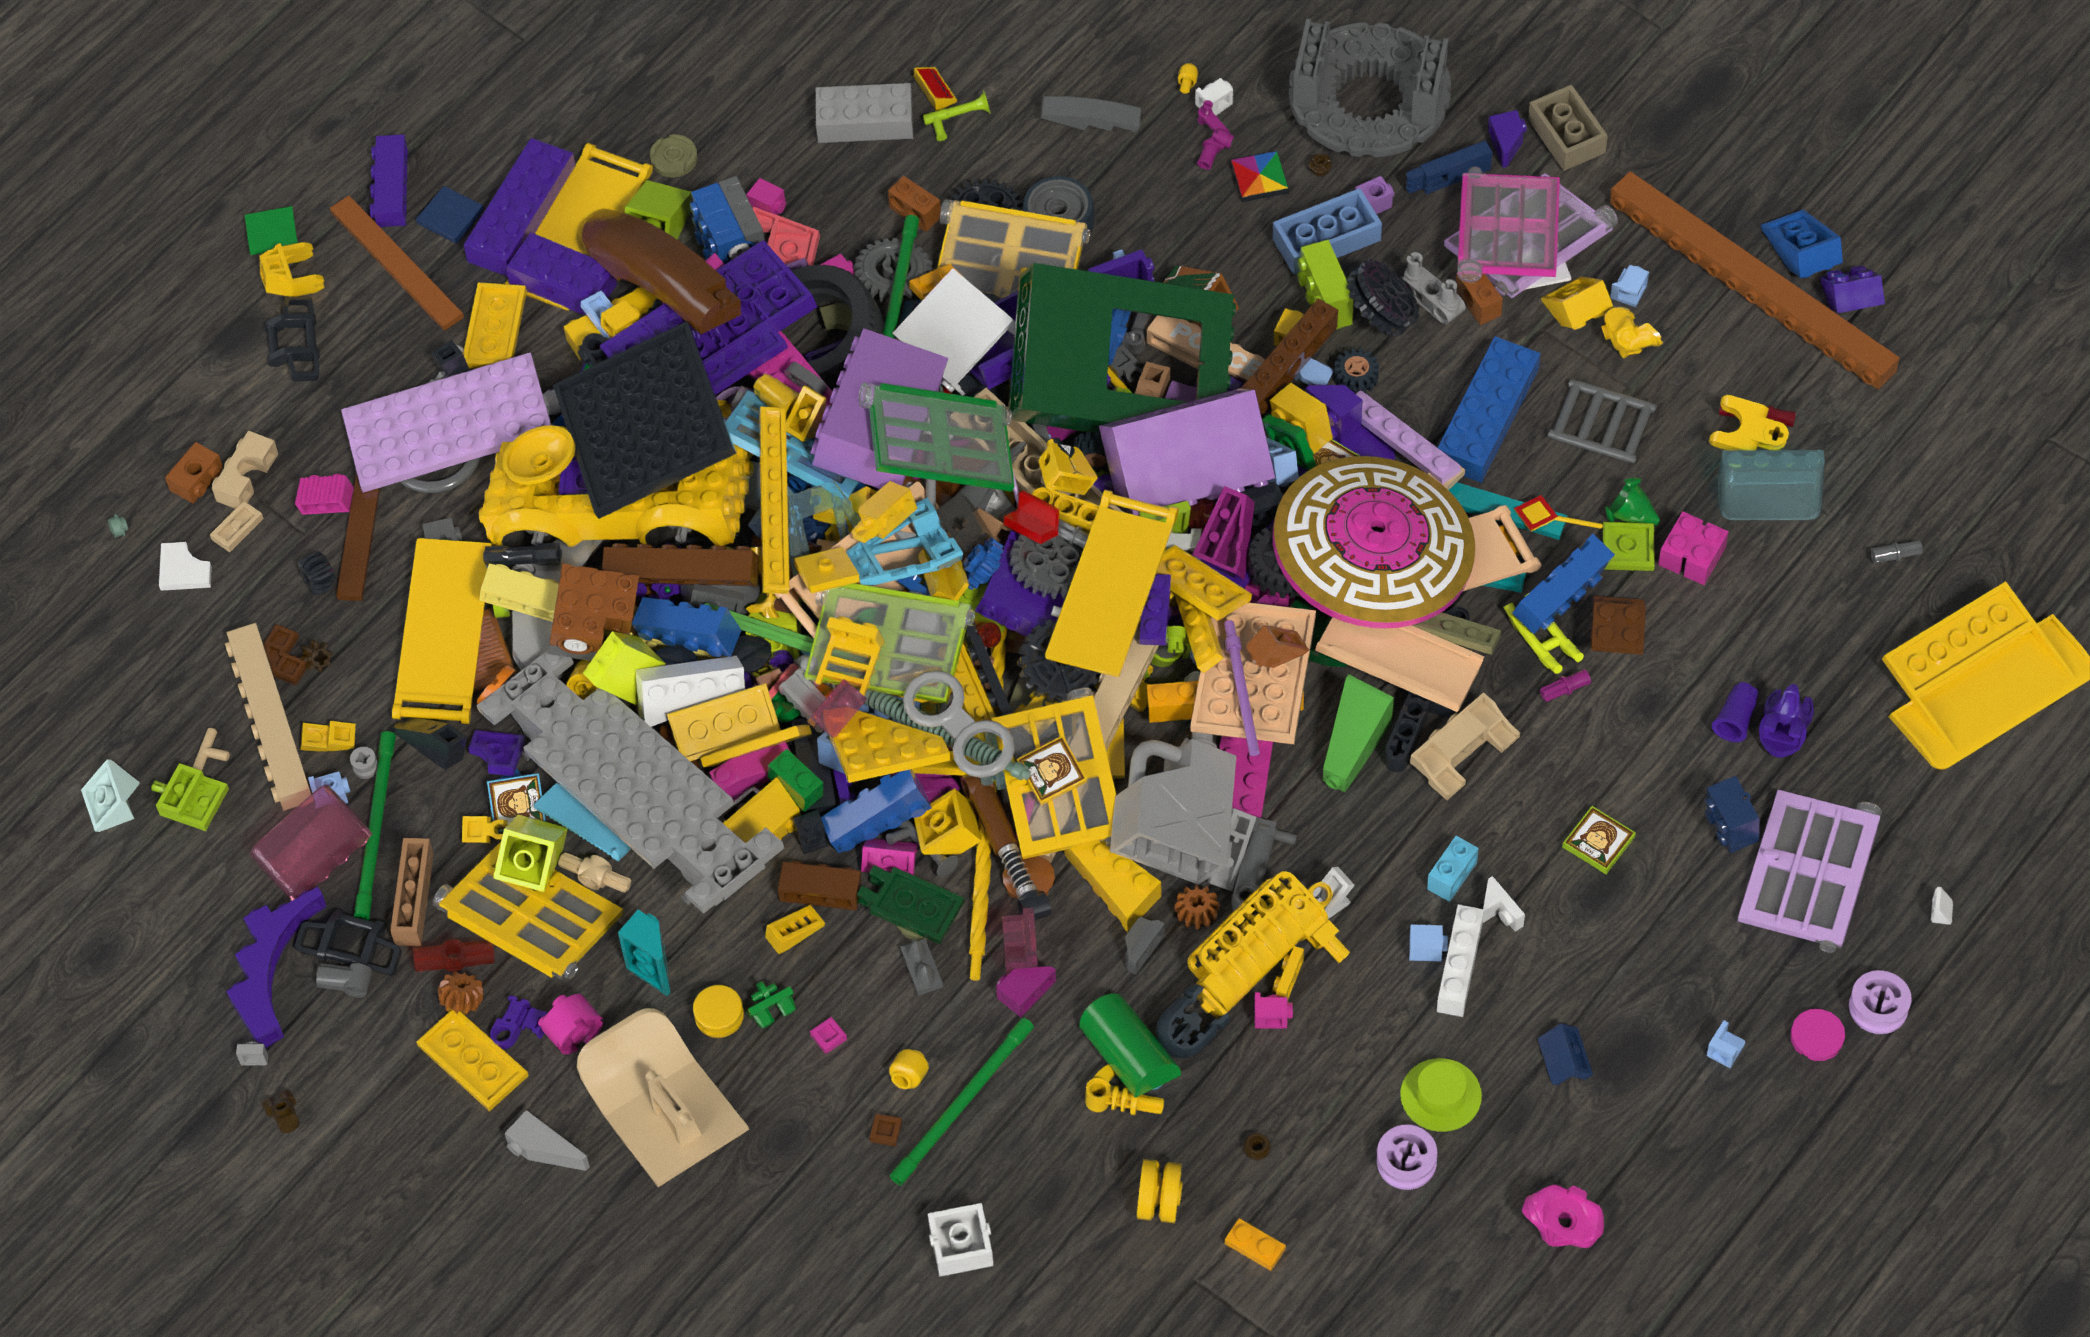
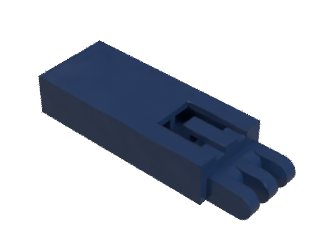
(1449, 168)

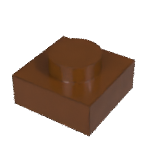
(886, 1130)

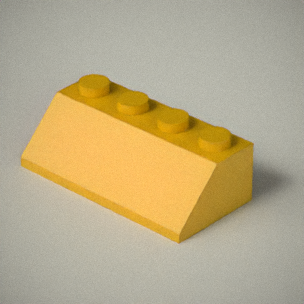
(768, 809)

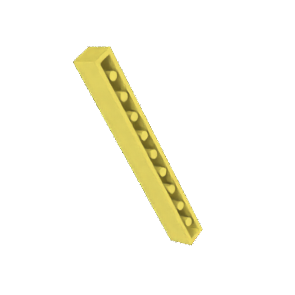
(537, 598)

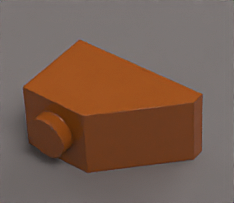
(1275, 646)

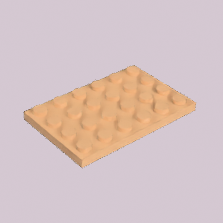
(1272, 692)

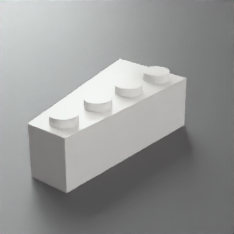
(685, 685)

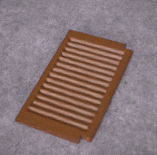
(492, 652)

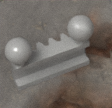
(802, 692)

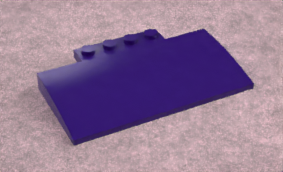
(769, 303)

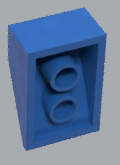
(1804, 243)

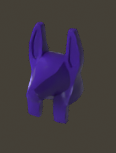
(1785, 722)

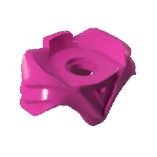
(1556, 1202)

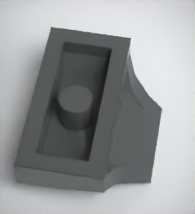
(1142, 941)

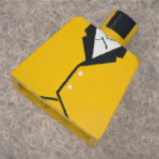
(1066, 468)

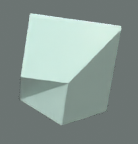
(108, 796)

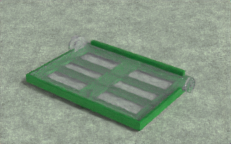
(939, 435)

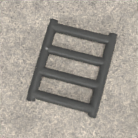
(1605, 447)

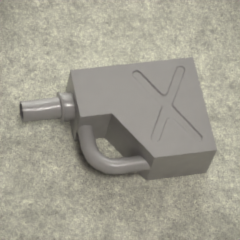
(1177, 816)

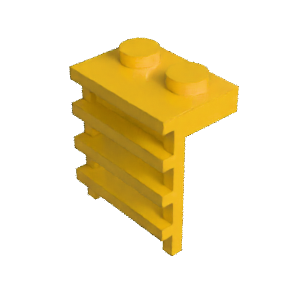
(854, 639)

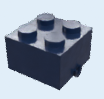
(1732, 814)

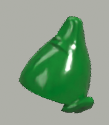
(1632, 505)

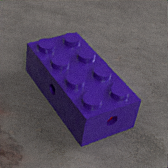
(558, 273)

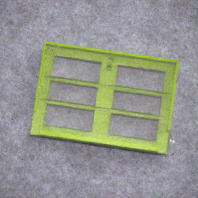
(917, 631)

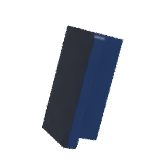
(1564, 1054)

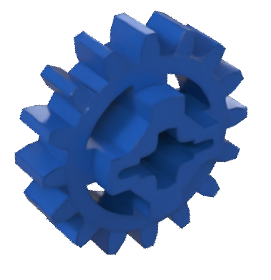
(982, 562)

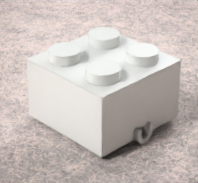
(960, 1239)

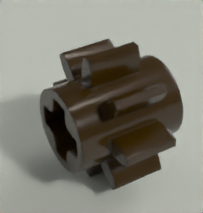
(312, 651)

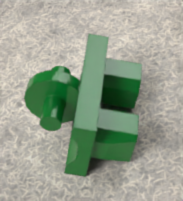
(760, 1011)

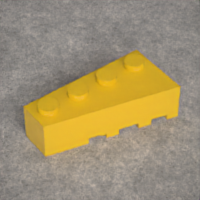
(1117, 880)

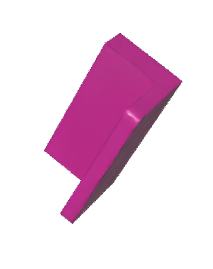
(888, 856)

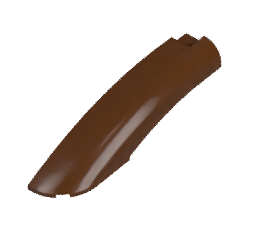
(662, 266)

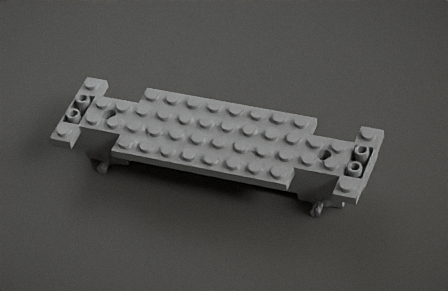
(631, 780)

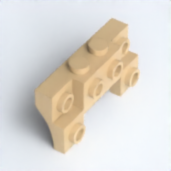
(1458, 740)

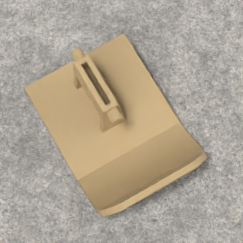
(656, 1095)

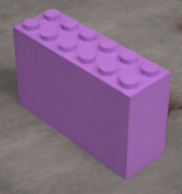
(846, 436)
(1189, 450)

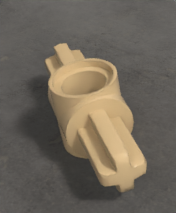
(594, 872)

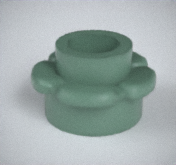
(117, 526)

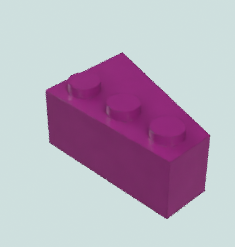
(1227, 534)

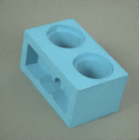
(1452, 868)

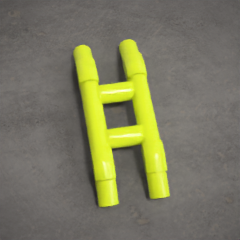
(1542, 649)

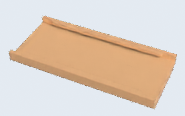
(1406, 659)

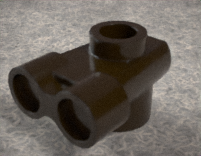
(282, 1111)

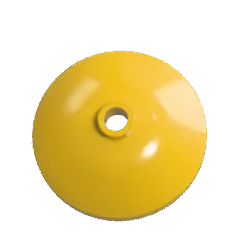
(538, 455)

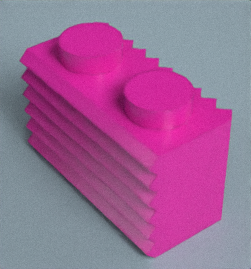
(324, 494)

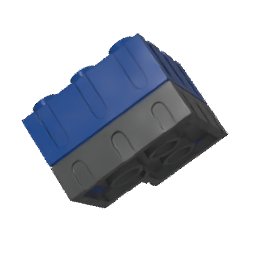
(725, 220)

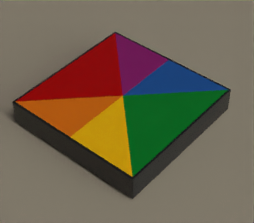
(1259, 176)

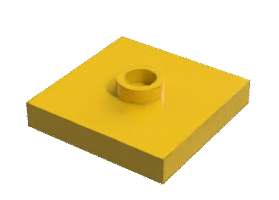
(826, 570)

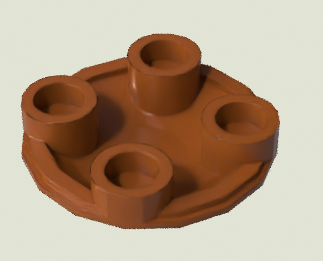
(1041, 873)

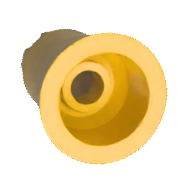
(775, 393)

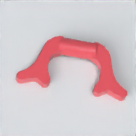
(783, 677)

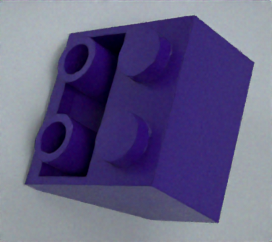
(1852, 289)
(1343, 409)

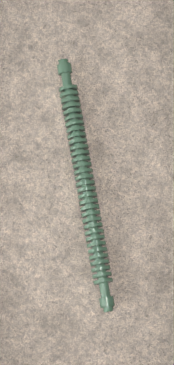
(974, 748)

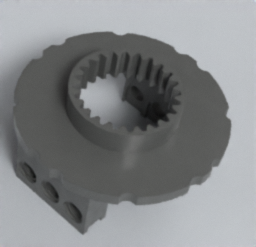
(1359, 48)

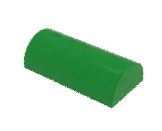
(1127, 1045)

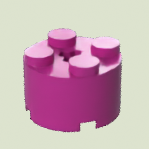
(571, 1022)

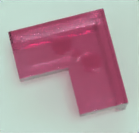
(837, 708)

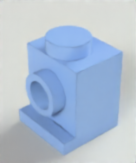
(334, 780)

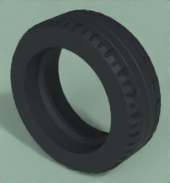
(841, 286)

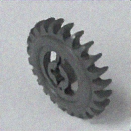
(869, 258)

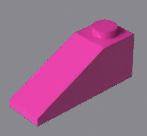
(745, 771)

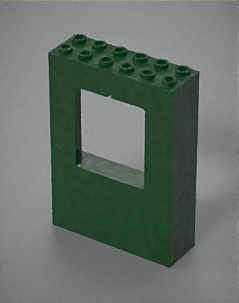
(1066, 344)

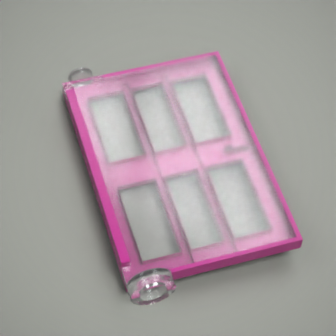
(1508, 225)

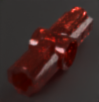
(469, 954)

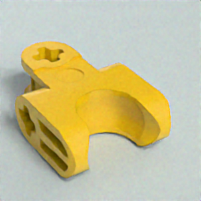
(1754, 427)

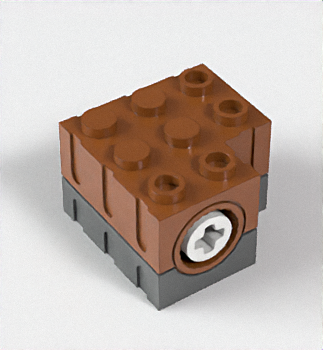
(589, 609)

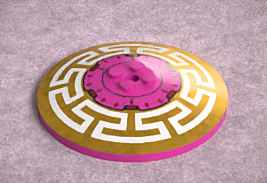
(1367, 575)

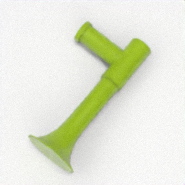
(937, 116)

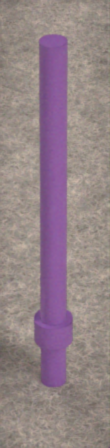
(1233, 646)

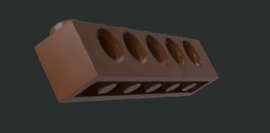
(1293, 353)

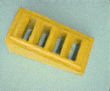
(780, 937)

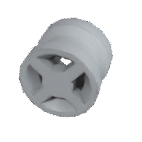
(361, 768)

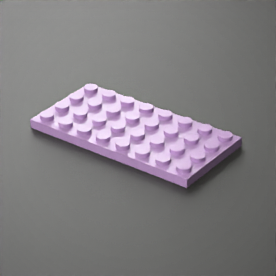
(444, 422)

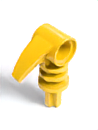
(1116, 1098)

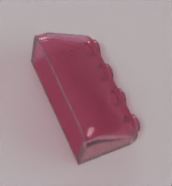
(310, 842)

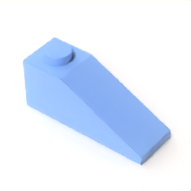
(1283, 463)

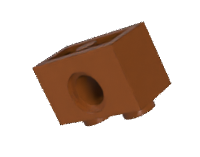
(1480, 298)
(196, 460)

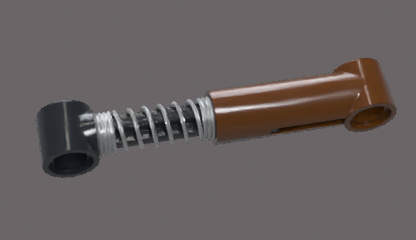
(1005, 844)

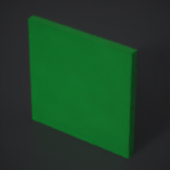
(269, 229)

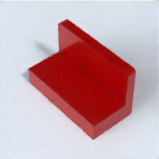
(1034, 518)

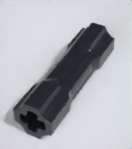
(541, 554)

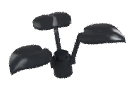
(750, 650)

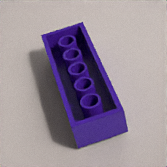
(519, 205)

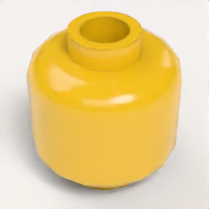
(908, 1069)

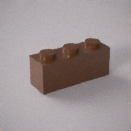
(819, 885)

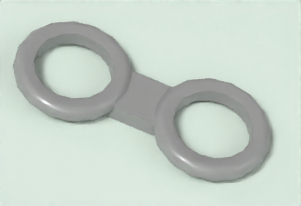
(958, 724)

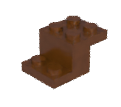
(1618, 625)

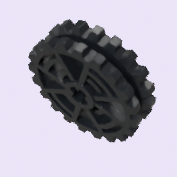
(1383, 298)
(1045, 675)

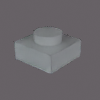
(252, 1054)

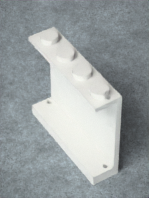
(956, 324)

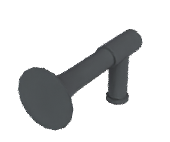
(908, 829)

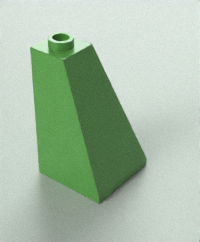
(1358, 728)

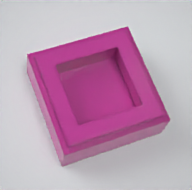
(828, 1035)

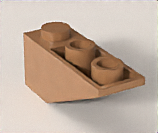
(1154, 381)

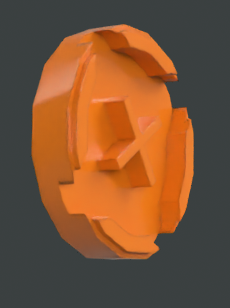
(502, 677)

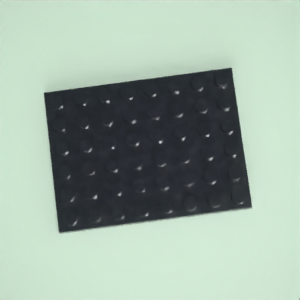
(643, 420)

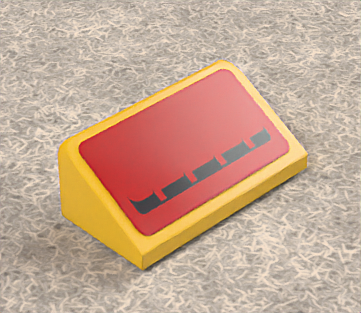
(934, 87)

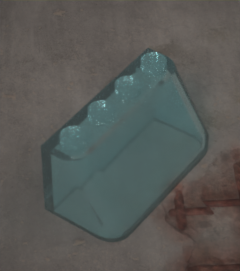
(1771, 484)

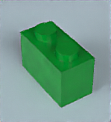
(797, 779)

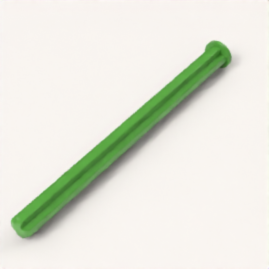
(770, 631)

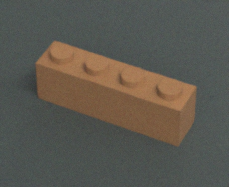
(412, 892)

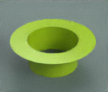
(1441, 1094)

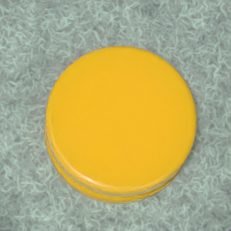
(718, 1011)

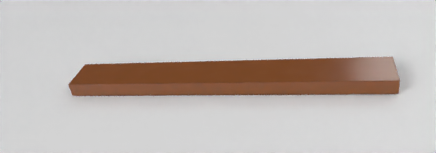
(396, 263)

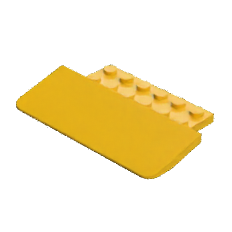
(1982, 675)

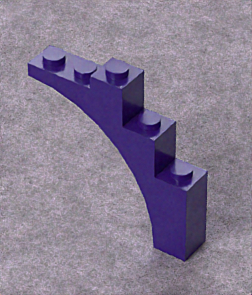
(258, 962)

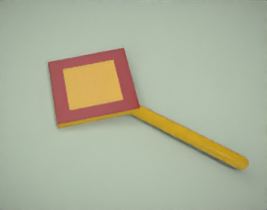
(1539, 513)

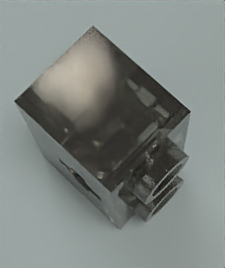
(963, 523)

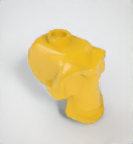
(1625, 335)

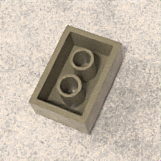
(1567, 127)

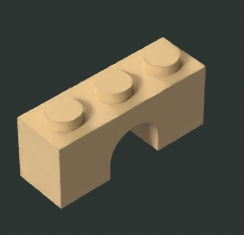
(251, 453)

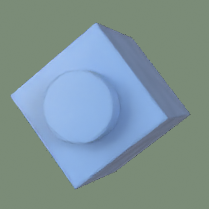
(1427, 942)

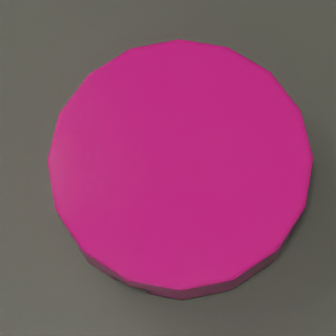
(1817, 1034)

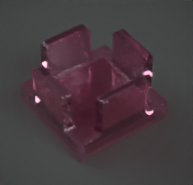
(1020, 940)

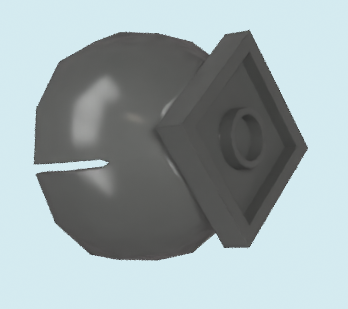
(733, 597)

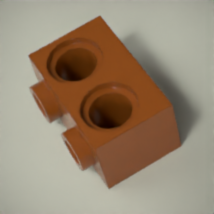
(910, 199)

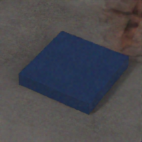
(449, 214)

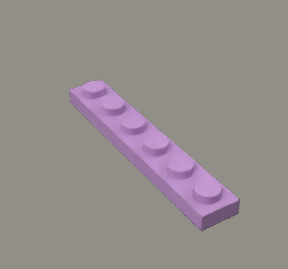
(1406, 440)

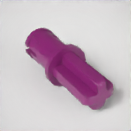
(1565, 685)

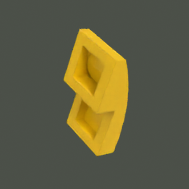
(327, 738)

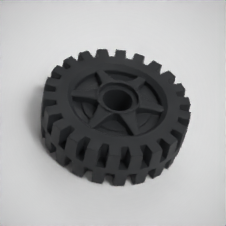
(1264, 566)

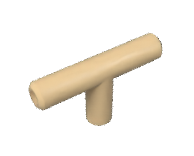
(206, 750)

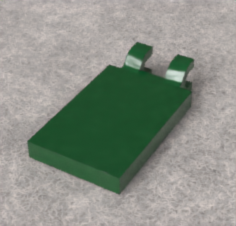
(911, 903)

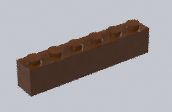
(684, 566)

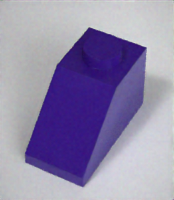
(1507, 135)

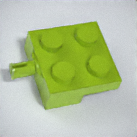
(190, 797)

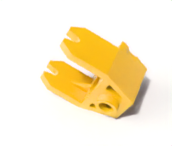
(276, 273)

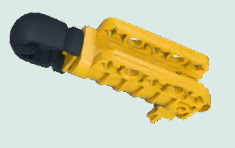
(1255, 950)

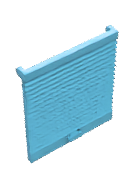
(569, 812)

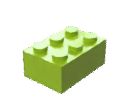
(1325, 280)

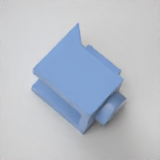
(1630, 285)

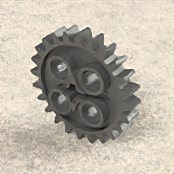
(1045, 566)

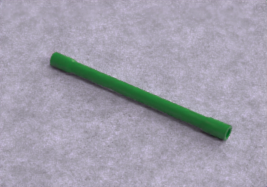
(908, 235)
(385, 754)
(910, 1162)

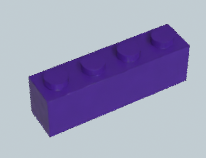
(390, 181)

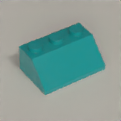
(645, 950)

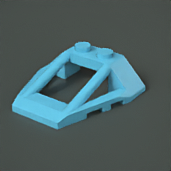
(937, 544)

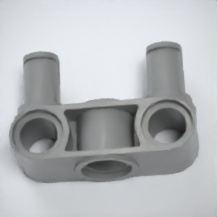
(1431, 293)

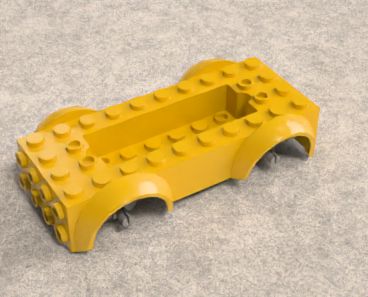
(701, 502)

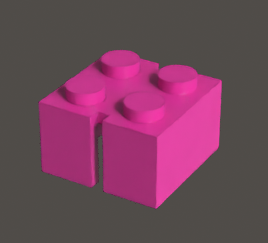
(1696, 543)

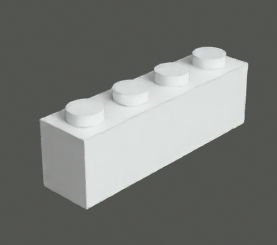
(1460, 960)

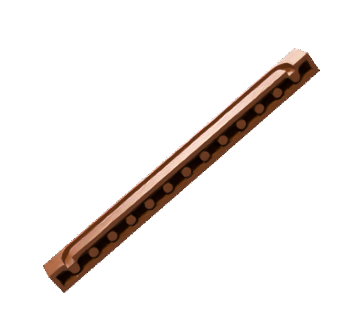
(1754, 280)

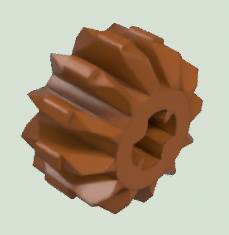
(1197, 907)
(460, 992)

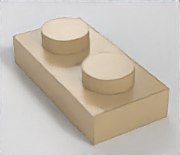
(236, 526)

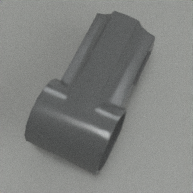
(352, 979)

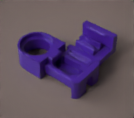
(520, 1015)

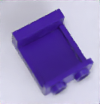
(1130, 266)

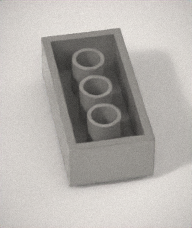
(864, 113)

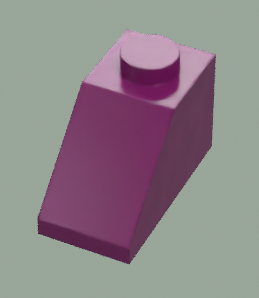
(1024, 987)

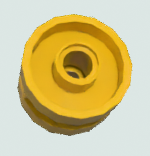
(1159, 1190)

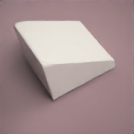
(1941, 907)

